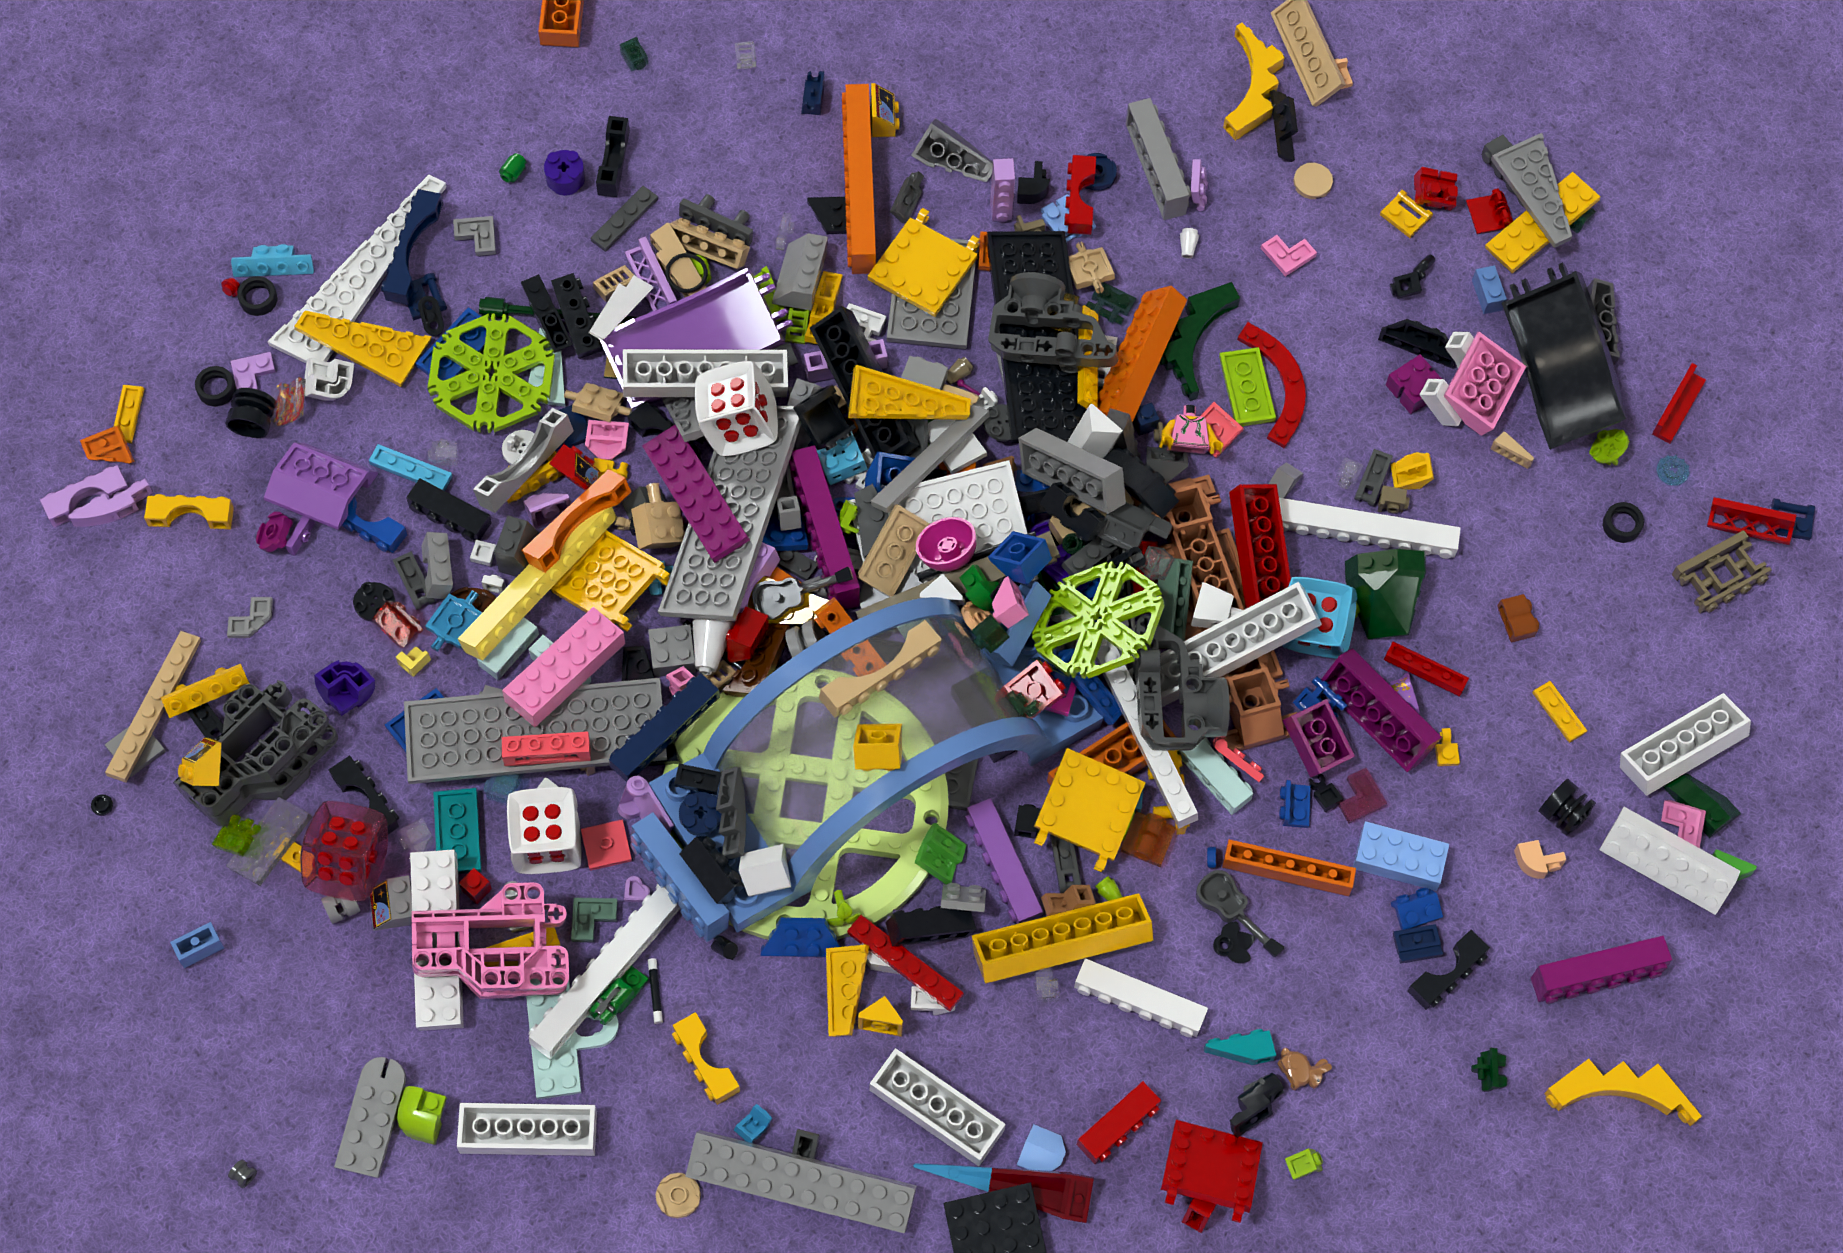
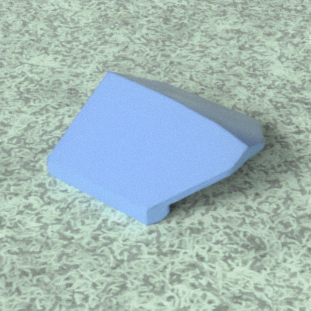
(1042, 1150)

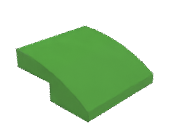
(940, 853)

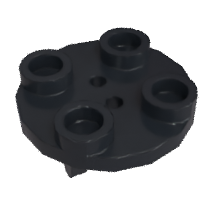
(365, 598)

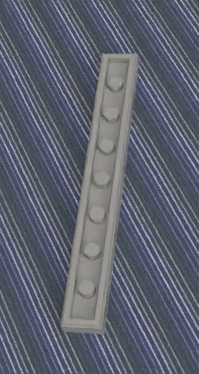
(929, 459)

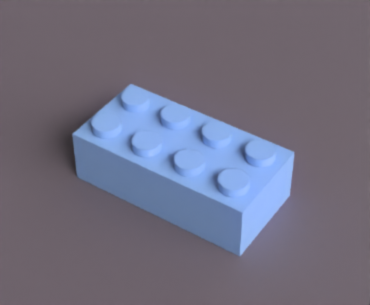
(1401, 856)

